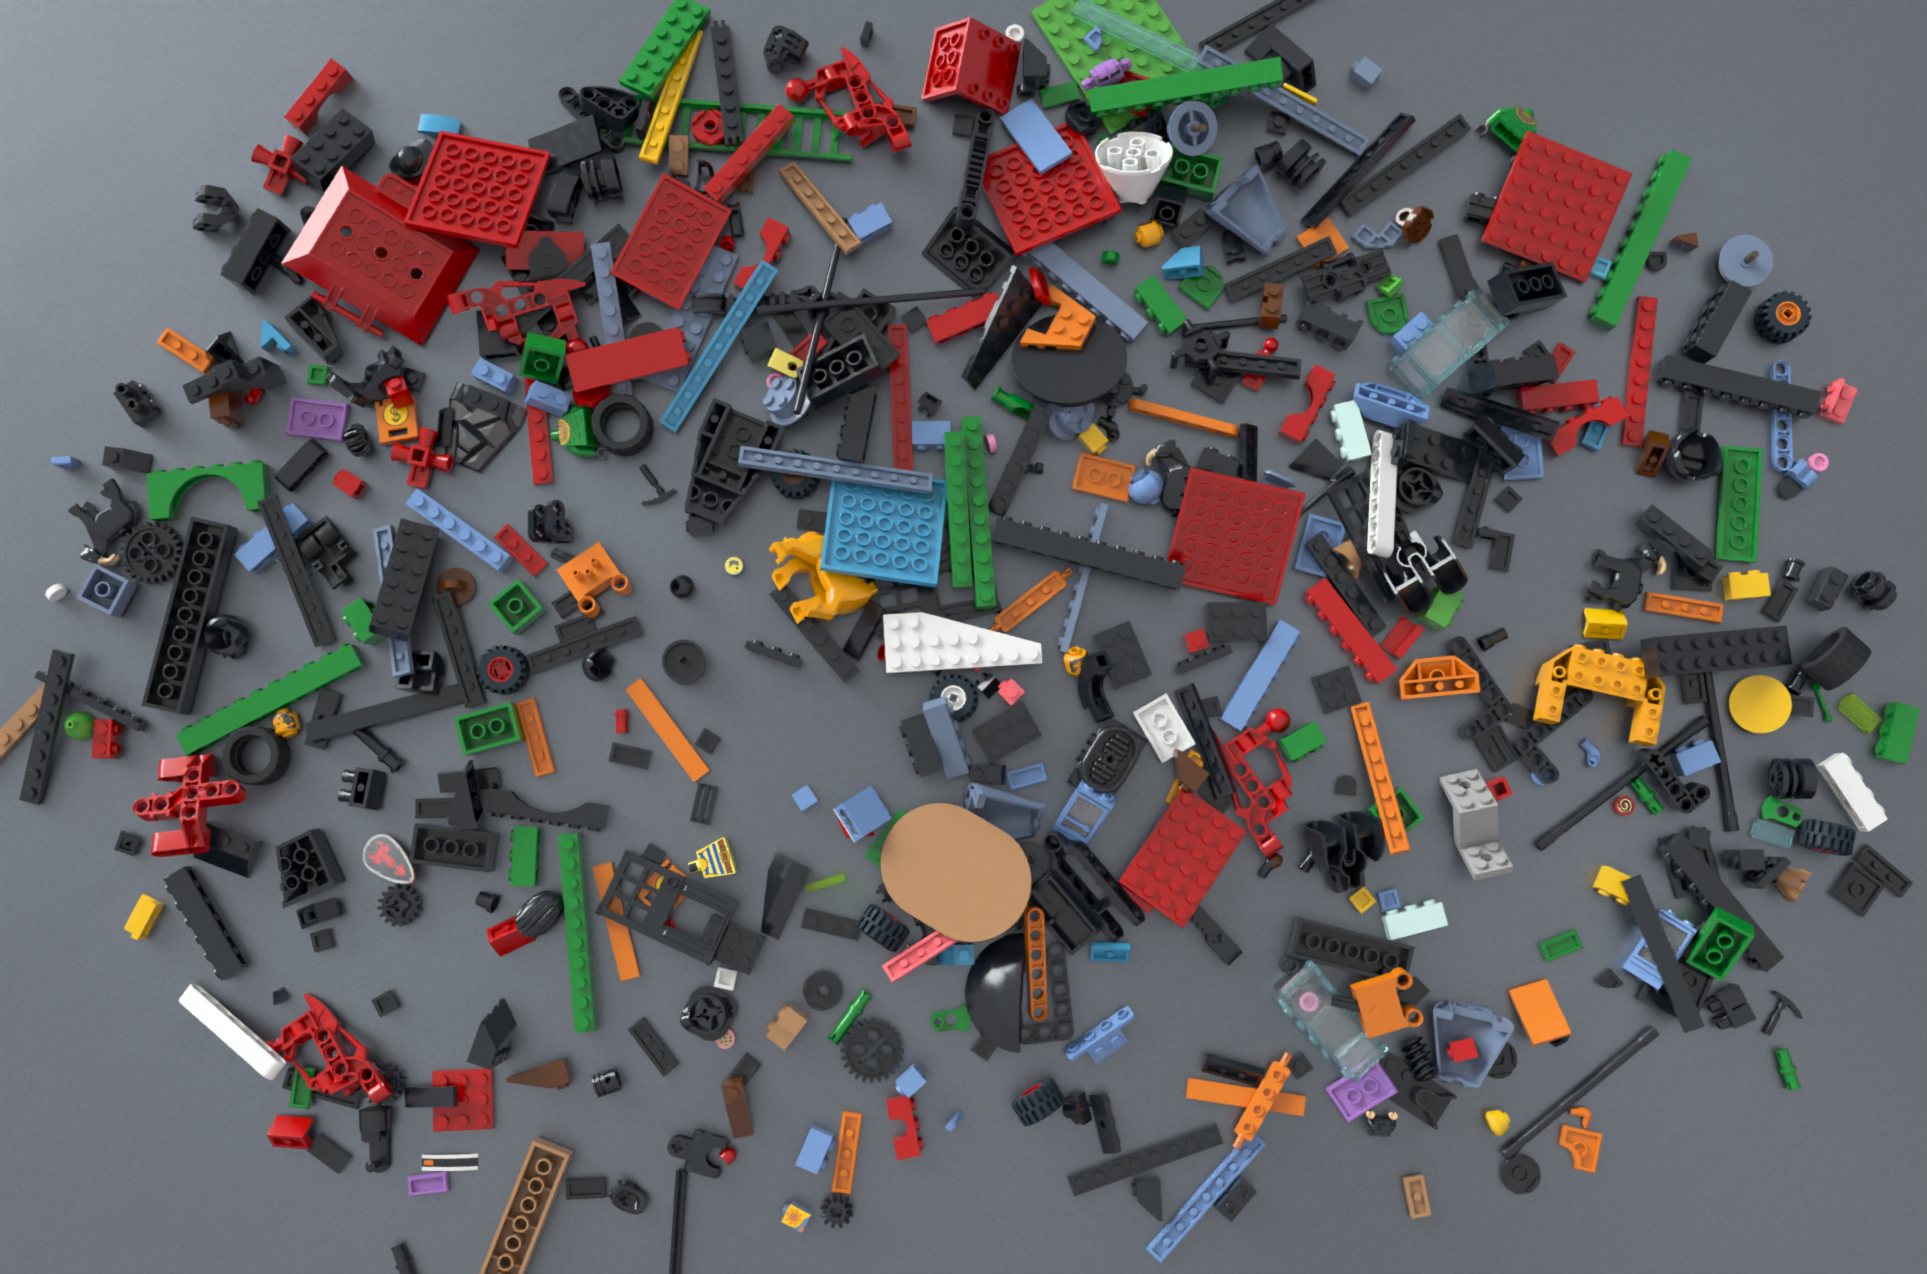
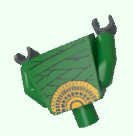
(1510, 126)
(576, 432)

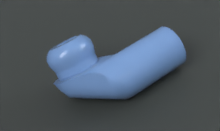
(1593, 752)

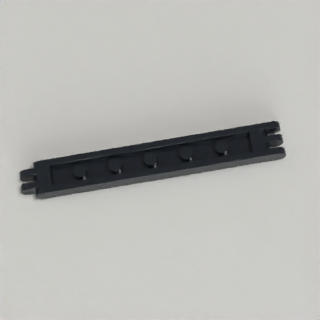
(727, 84)

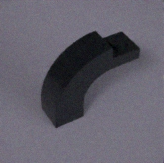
(1091, 685)

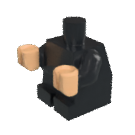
(1381, 1125)

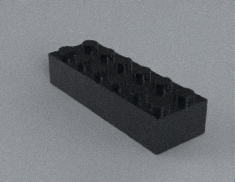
(403, 580)
(1347, 949)

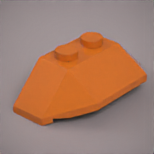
(1438, 678)

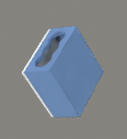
(862, 813)

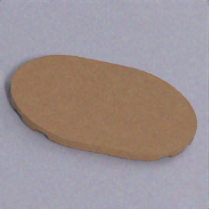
(956, 872)

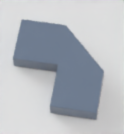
(1370, 240)

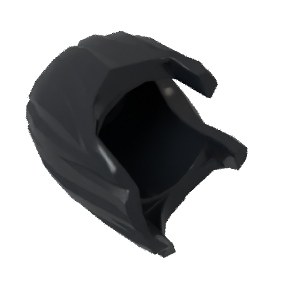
(539, 913)

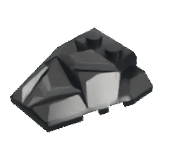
(480, 425)

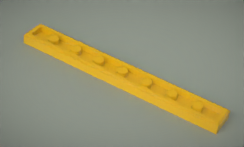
(668, 104)

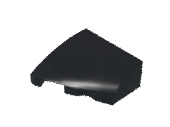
(1317, 461)

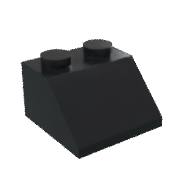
(1035, 66)

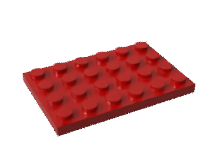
(670, 242)
(1182, 857)

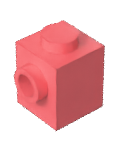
(1010, 691)

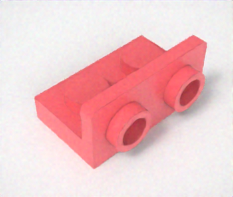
(1838, 401)

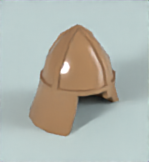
(1354, 564)

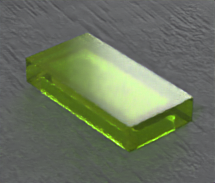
(1859, 713)
(825, 882)

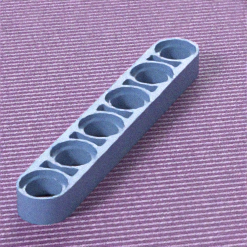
(1776, 433)

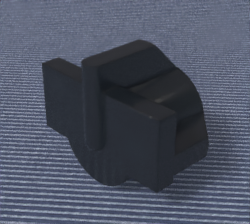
(1077, 1108)

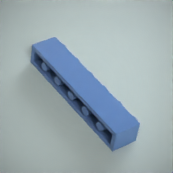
(460, 530)
(1259, 676)

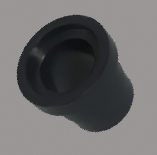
(488, 901)

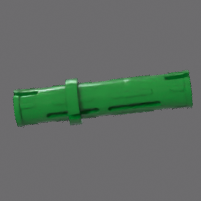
(855, 1009)

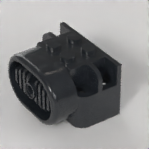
(1113, 741)

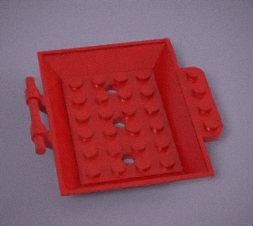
(376, 285)

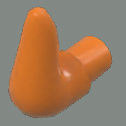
(1581, 1112)

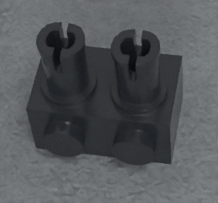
(137, 402)
(365, 790)

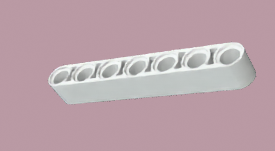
(1382, 496)
(232, 1031)

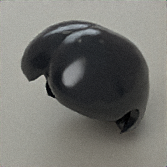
(1694, 456)

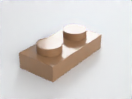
(679, 154)
(1416, 1196)

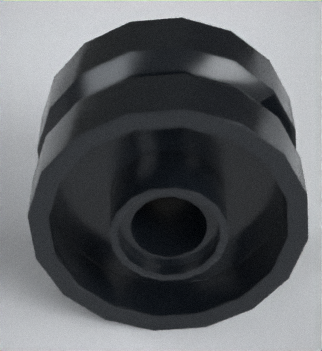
(687, 673)

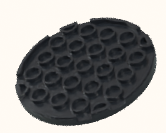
(1068, 375)

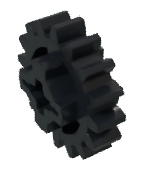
(400, 912)
(389, 1075)

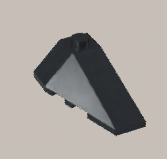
(783, 888)

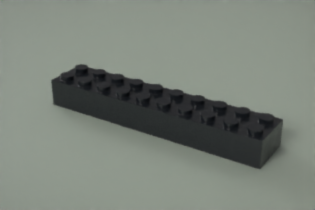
(188, 611)

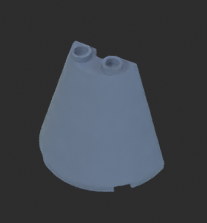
(1249, 211)
(1004, 810)
(1463, 1021)

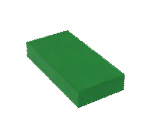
(1059, 95)
(1560, 945)
(301, 1095)

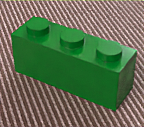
(1159, 306)
(1897, 733)
(525, 856)

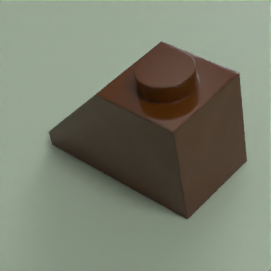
(1653, 453)
(1188, 772)

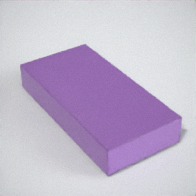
(428, 1183)

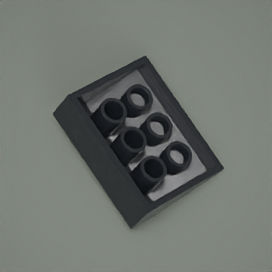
(969, 256)

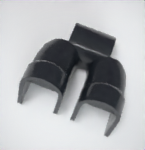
(1442, 566)
(1355, 835)

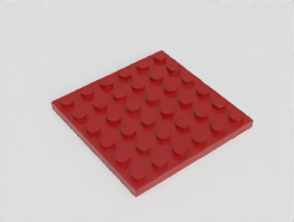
(478, 189)
(1049, 205)
(1556, 206)
(1235, 535)

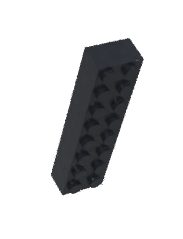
(1715, 652)

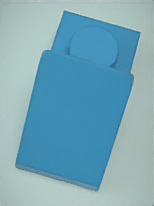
(272, 337)

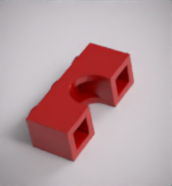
(908, 1144)

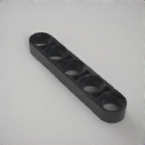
(607, 139)

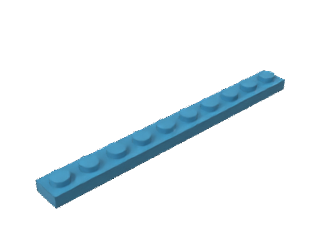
(718, 345)

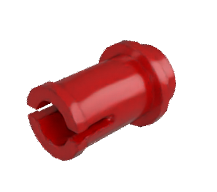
(621, 721)

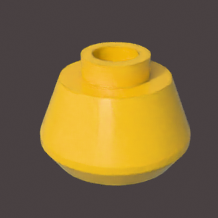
(1497, 1121)

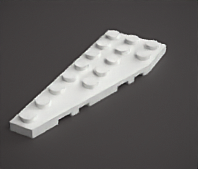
(936, 643)

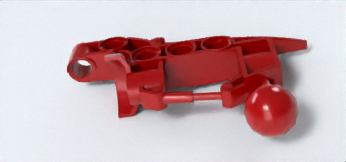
(848, 74)
(555, 294)
(1277, 721)
(315, 1025)

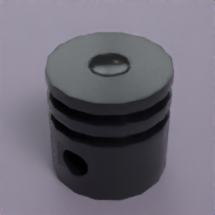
(1268, 155)
(607, 1082)

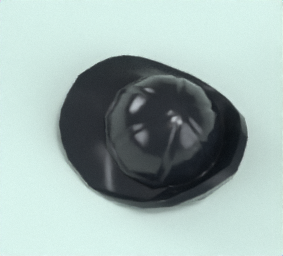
(411, 159)

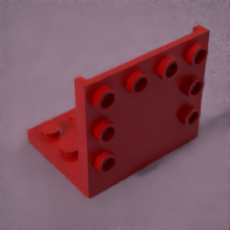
(973, 63)

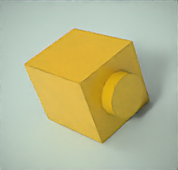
(1093, 440)

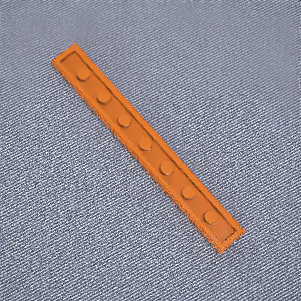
(1380, 779)

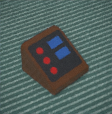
(1686, 241)

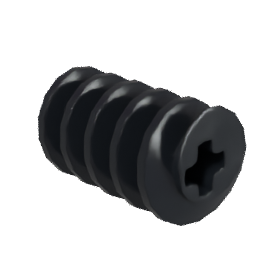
(1419, 1060)

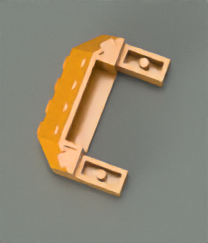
(1605, 675)

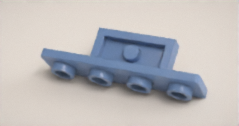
(1103, 1038)

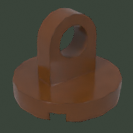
(1417, 223)
(459, 582)

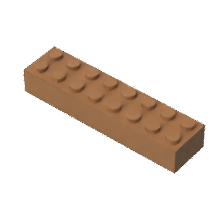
(527, 1208)

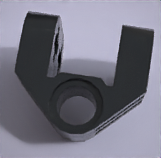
(789, 48)
(208, 195)
(550, 524)

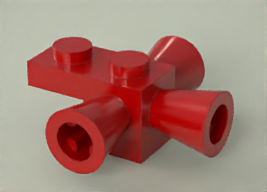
(279, 165)
(422, 458)

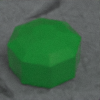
(1110, 257)

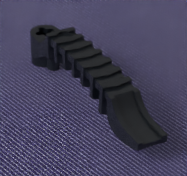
(720, 304)

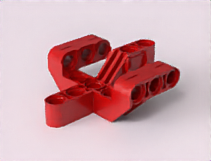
(194, 834)

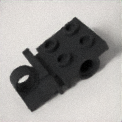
(327, 552)

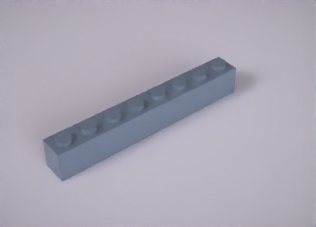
(1088, 290)

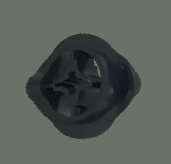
(1431, 490)
(727, 1006)

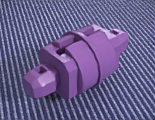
(1106, 73)

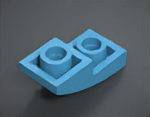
(433, 124)

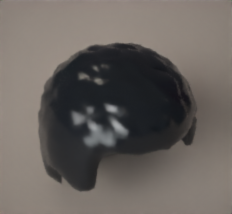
(597, 664)

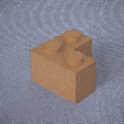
(788, 1025)

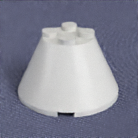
(1133, 164)

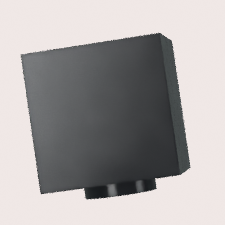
(1169, 204)
(758, 342)

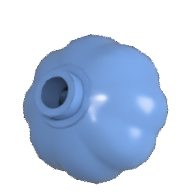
(1145, 487)

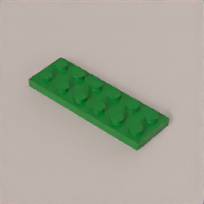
(664, 47)
(1739, 504)

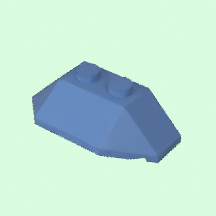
(1389, 404)

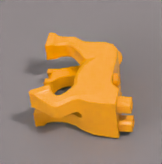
(833, 591)

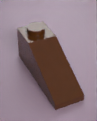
(547, 1076)
(737, 1107)

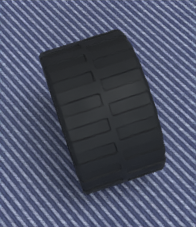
(606, 409)
(1836, 658)
(234, 747)

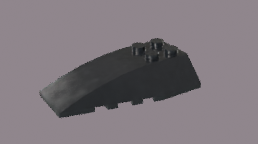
(715, 476)

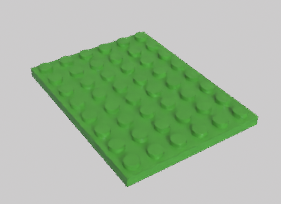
(1067, 33)

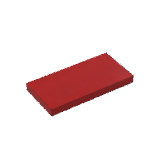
(569, 242)

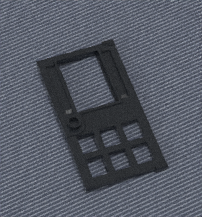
(1359, 536)
(930, 601)
(658, 913)

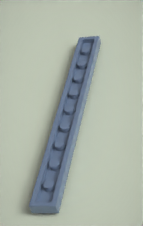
(1295, 108)
(835, 470)

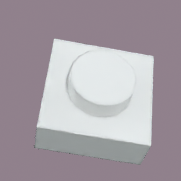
(725, 978)

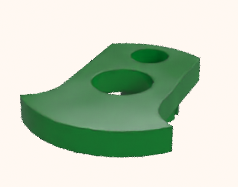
(1769, 811)
(962, 1015)

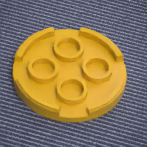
(1760, 704)

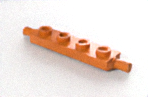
(1031, 601)
(1262, 1100)

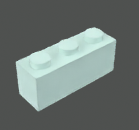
(1350, 431)
(1414, 919)

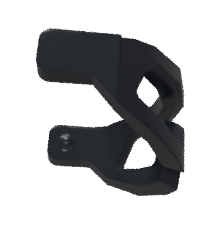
(702, 163)

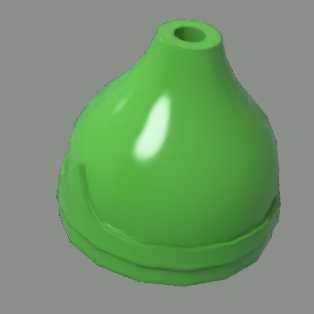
(79, 725)

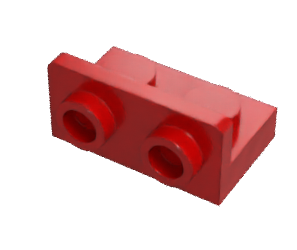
(106, 738)

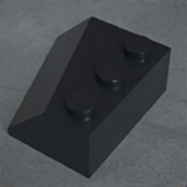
(306, 867)
(493, 1037)

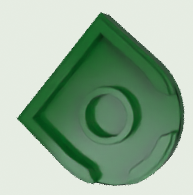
(1204, 288)
(1388, 314)

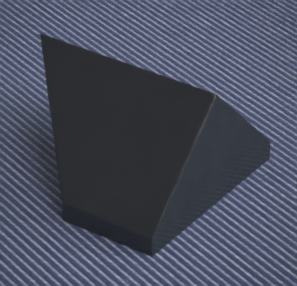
(223, 349)

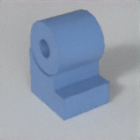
(1802, 474)

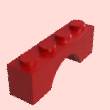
(305, 111)
(774, 236)
(1317, 384)
(1608, 413)

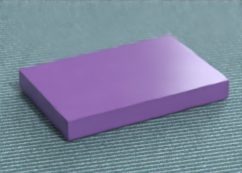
(317, 419)
(1360, 1096)

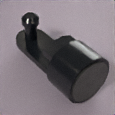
(374, 1128)

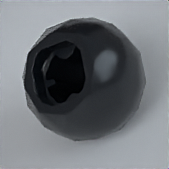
(682, 586)

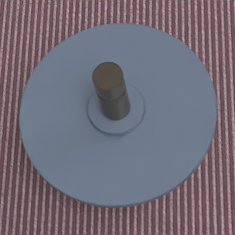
(1745, 260)

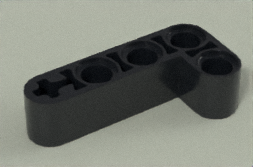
(1668, 777)

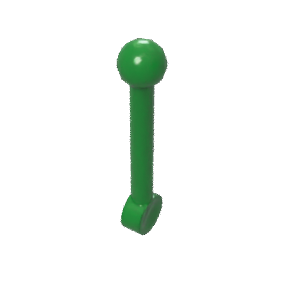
(1816, 687)

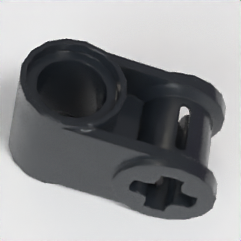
(991, 773)
(1298, 965)

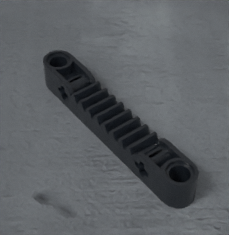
(975, 168)
(1225, 947)

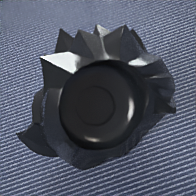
(226, 635)

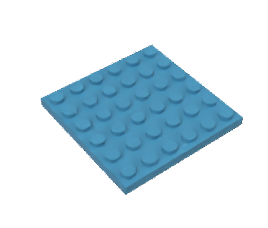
(884, 532)

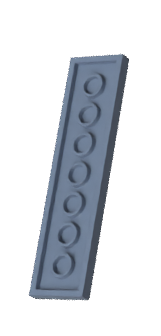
(711, 279)

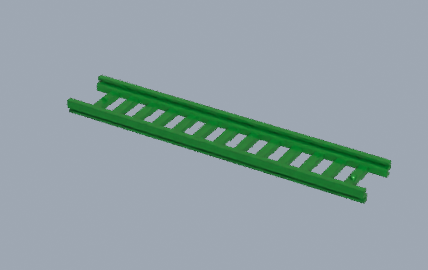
(762, 111)

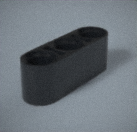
(301, 465)

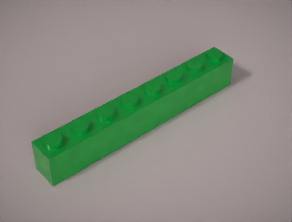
(957, 509)

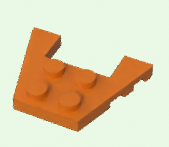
(1068, 328)

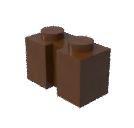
(1271, 305)

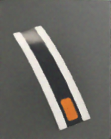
(450, 1162)

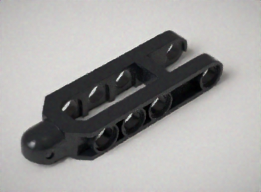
(1096, 909)

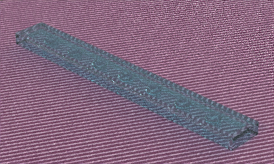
(1137, 35)

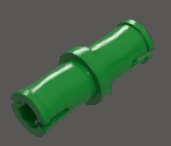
(1647, 796)
(1788, 1069)

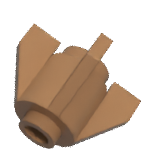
(1792, 882)

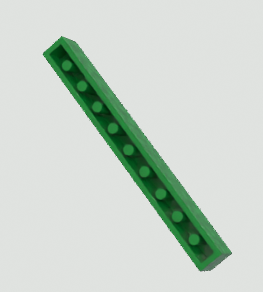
(1186, 86)
(1640, 239)
(978, 515)
(267, 701)
(578, 933)

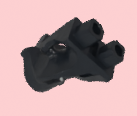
(373, 384)

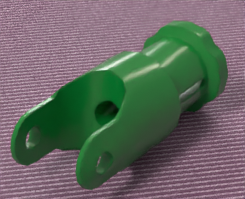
(1012, 402)

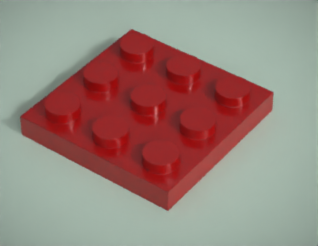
(475, 1100)

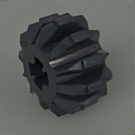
(357, 439)
(836, 1218)

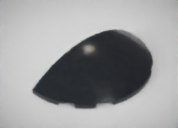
(996, 992)

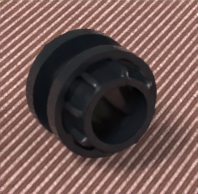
(1874, 590)

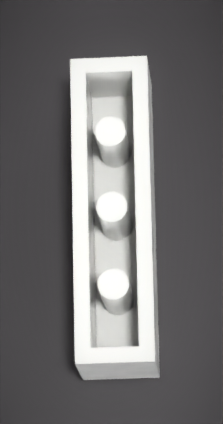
(1852, 792)

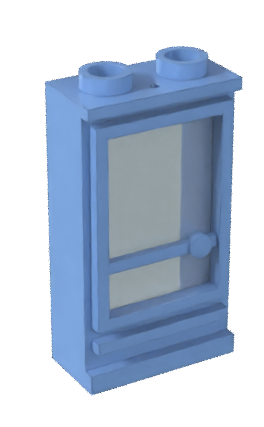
(1084, 813)
(1679, 936)

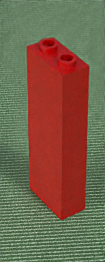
(628, 360)

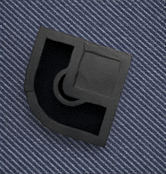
(427, 668)

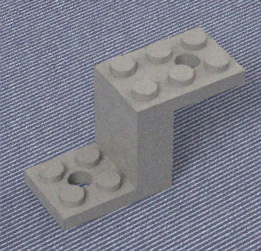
(1476, 824)

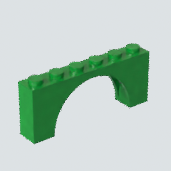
(168, 488)

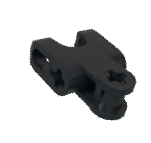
(695, 1151)

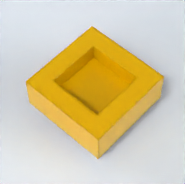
(1362, 899)

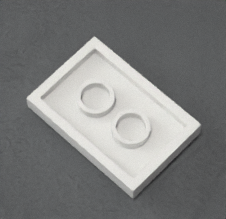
(1163, 727)

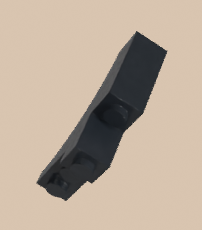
(233, 376)

